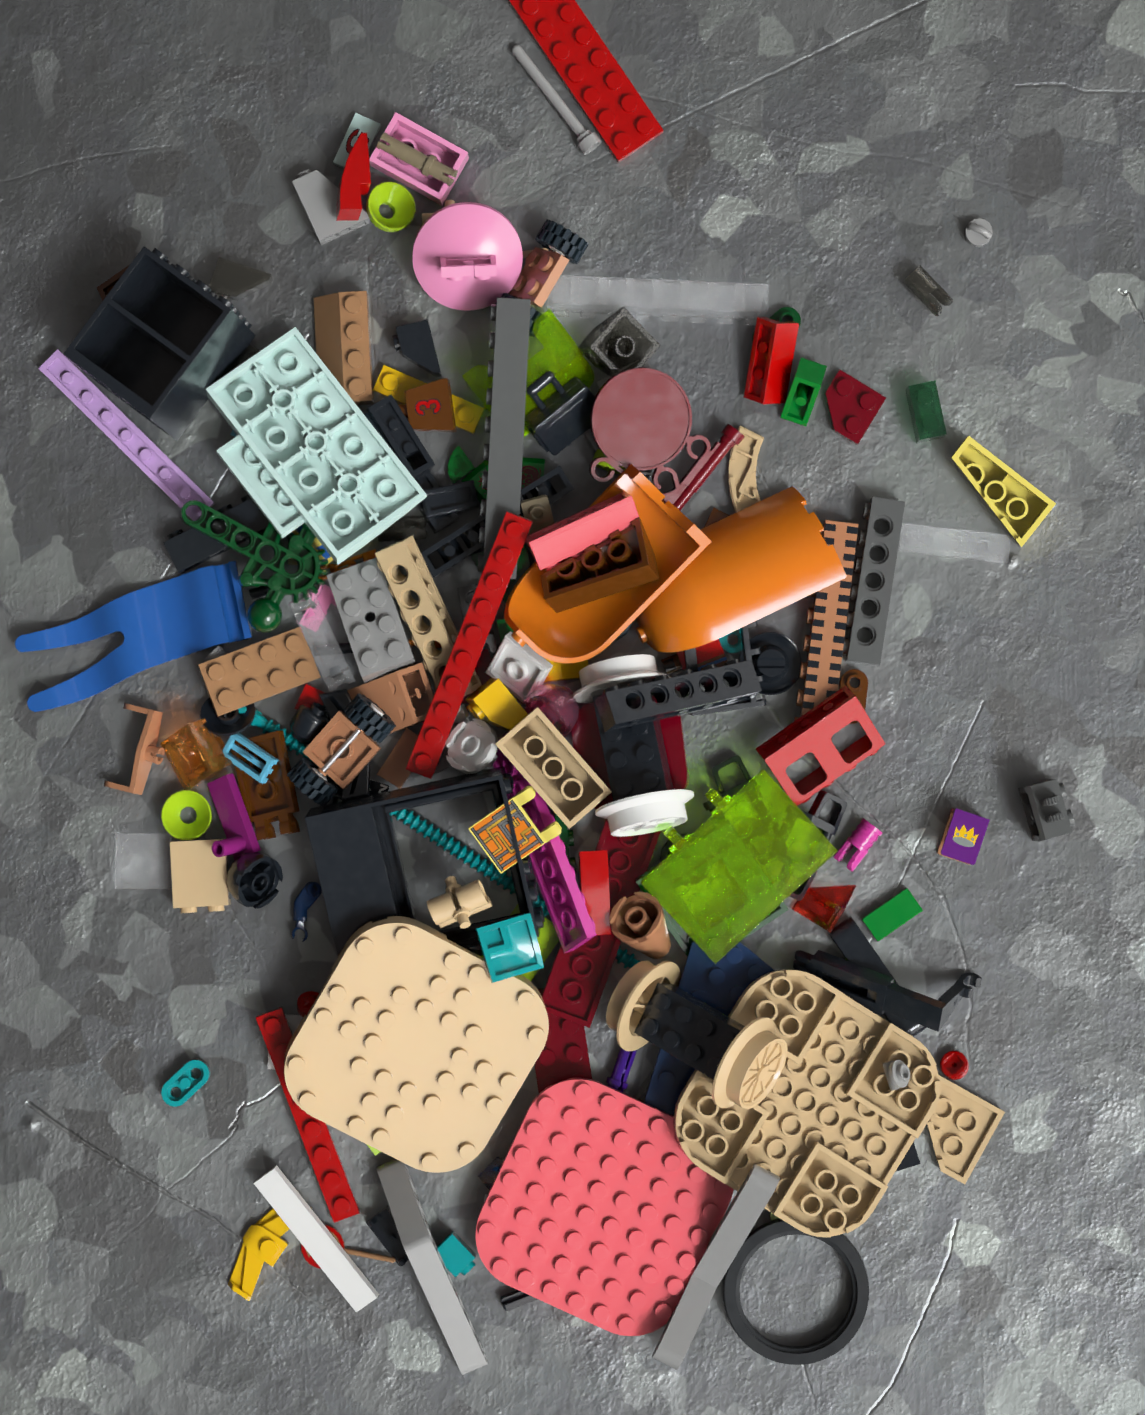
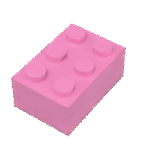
(427, 143)

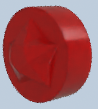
(305, 1002)
(954, 1065)

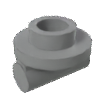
(896, 1074)

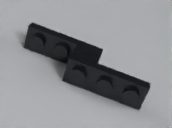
(409, 450)

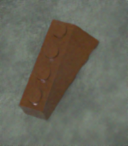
(603, 570)

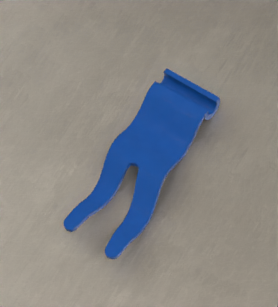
(157, 627)

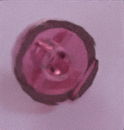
(556, 704)

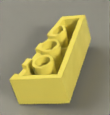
(1006, 493)

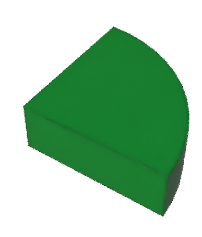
(459, 465)

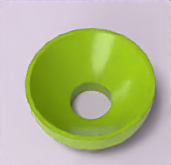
(400, 202)
(172, 815)

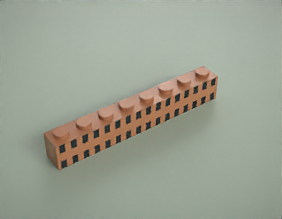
(828, 623)

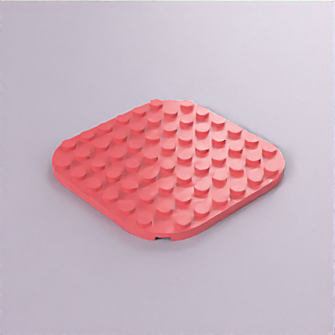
(599, 1209)

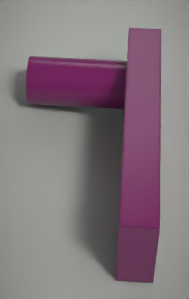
(234, 819)

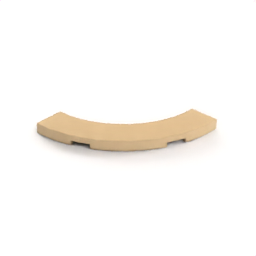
(743, 470)

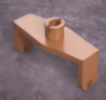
(145, 752)

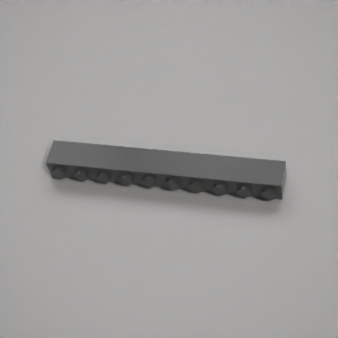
(506, 419)

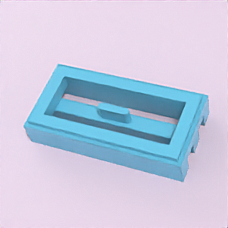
(266, 768)

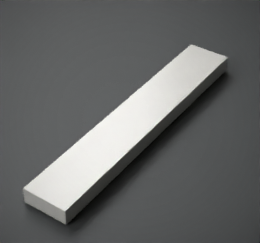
(316, 1238)

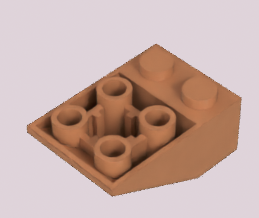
(401, 695)

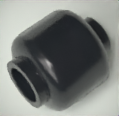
(308, 722)

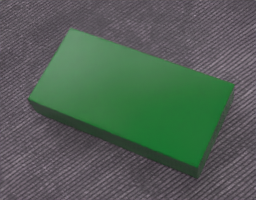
(892, 914)

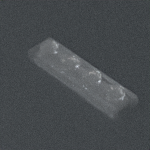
(954, 543)

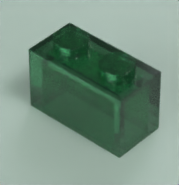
(926, 411)

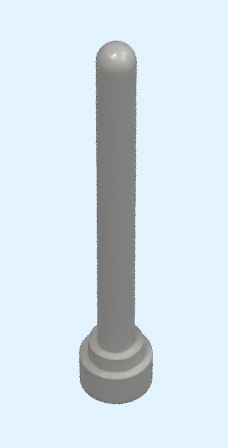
(587, 140)

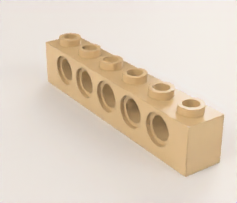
(429, 604)

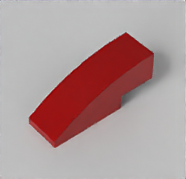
(354, 182)
(595, 888)

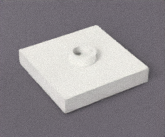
(518, 667)

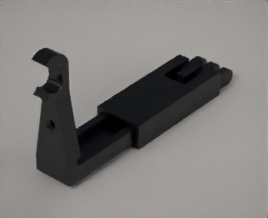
(879, 992)

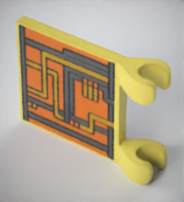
(495, 835)

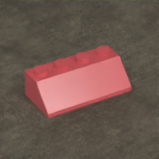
(581, 530)

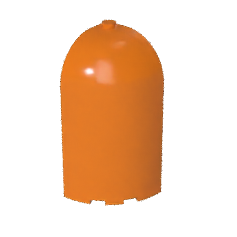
(749, 570)
(592, 627)

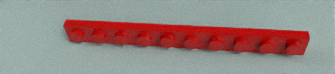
(469, 644)

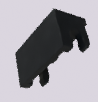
(386, 1231)

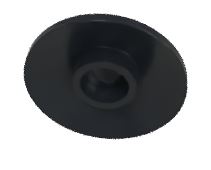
(228, 723)

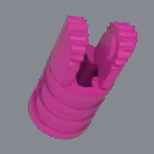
(862, 839)

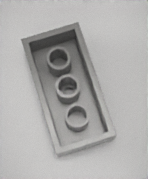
(377, 645)

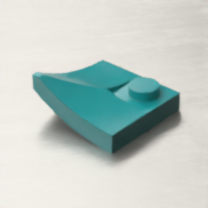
(510, 947)

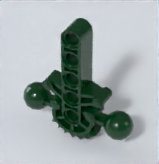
(265, 612)

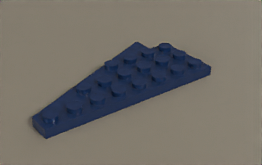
(720, 988)

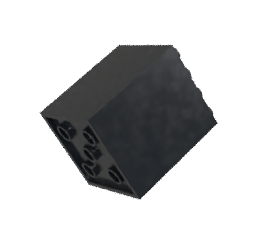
(161, 341)

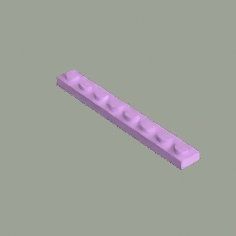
(124, 433)

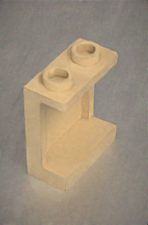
(198, 876)

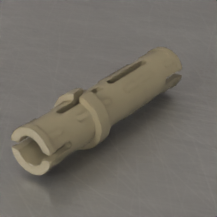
(417, 159)

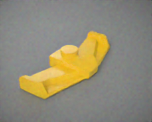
(259, 1245)

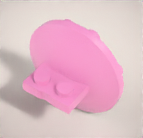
(467, 256)

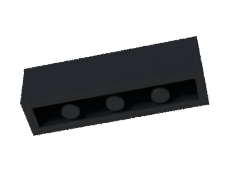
(194, 548)

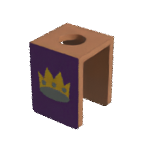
(963, 836)

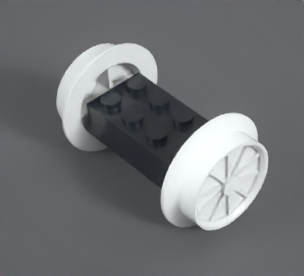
(634, 755)

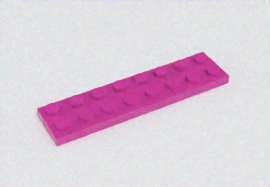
(554, 872)

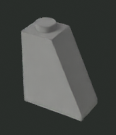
(319, 202)

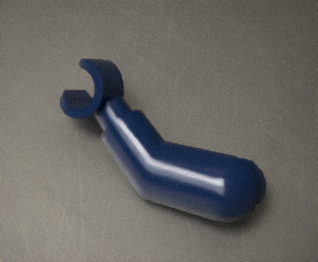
(302, 903)

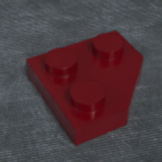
(852, 406)

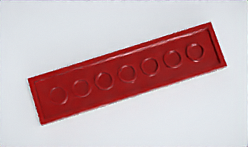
(590, 73)

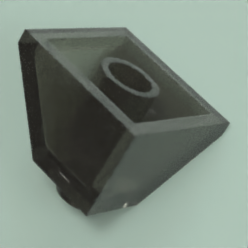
(619, 344)

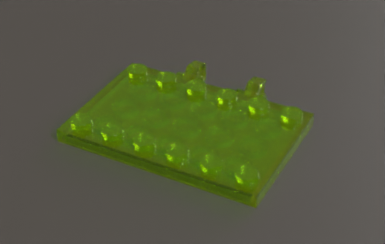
(737, 864)

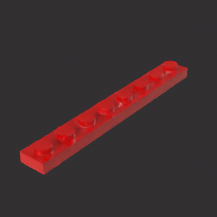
(313, 1132)

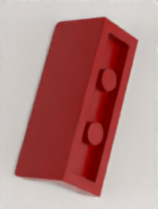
(771, 361)

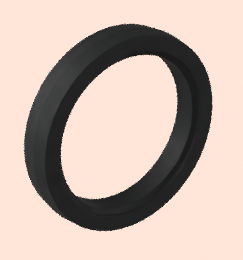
(795, 1354)

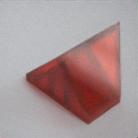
(824, 904)

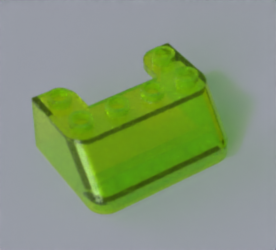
(559, 356)

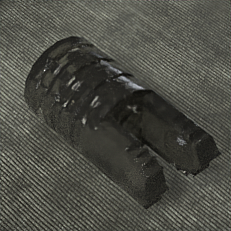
(922, 285)
(404, 528)

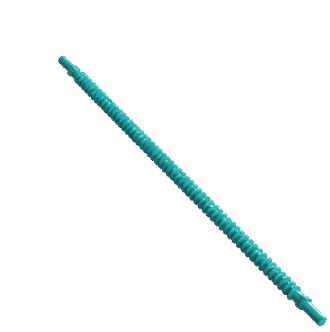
(434, 834)

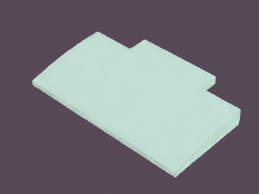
(310, 449)

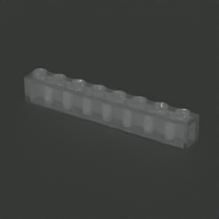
(659, 298)

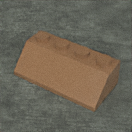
(345, 341)

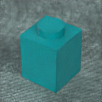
(456, 1254)

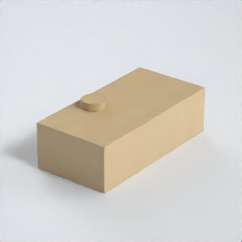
(553, 767)

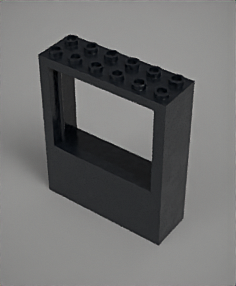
(363, 863)

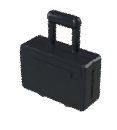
(562, 415)

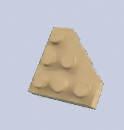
(961, 1129)

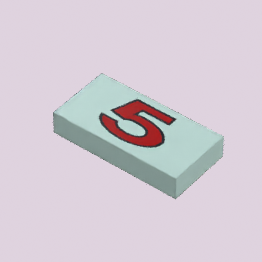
(358, 125)

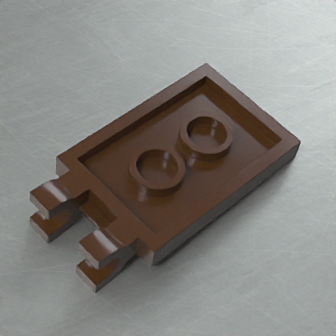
(274, 799)

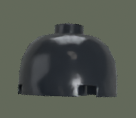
(254, 879)

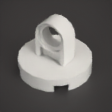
(472, 746)

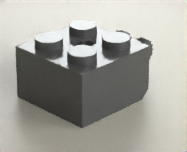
(1046, 809)

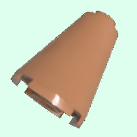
(640, 924)

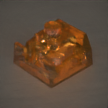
(195, 754)

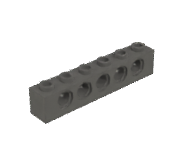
(892, 513)

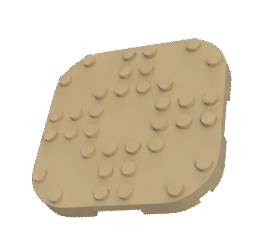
(415, 1045)
(829, 1117)

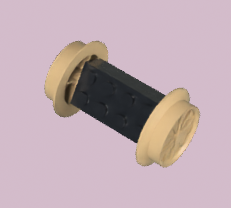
(737, 1057)

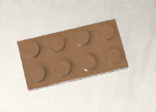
(258, 671)

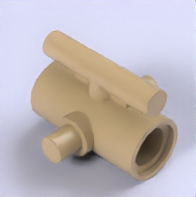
(458, 903)

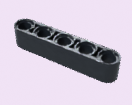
(859, 951)

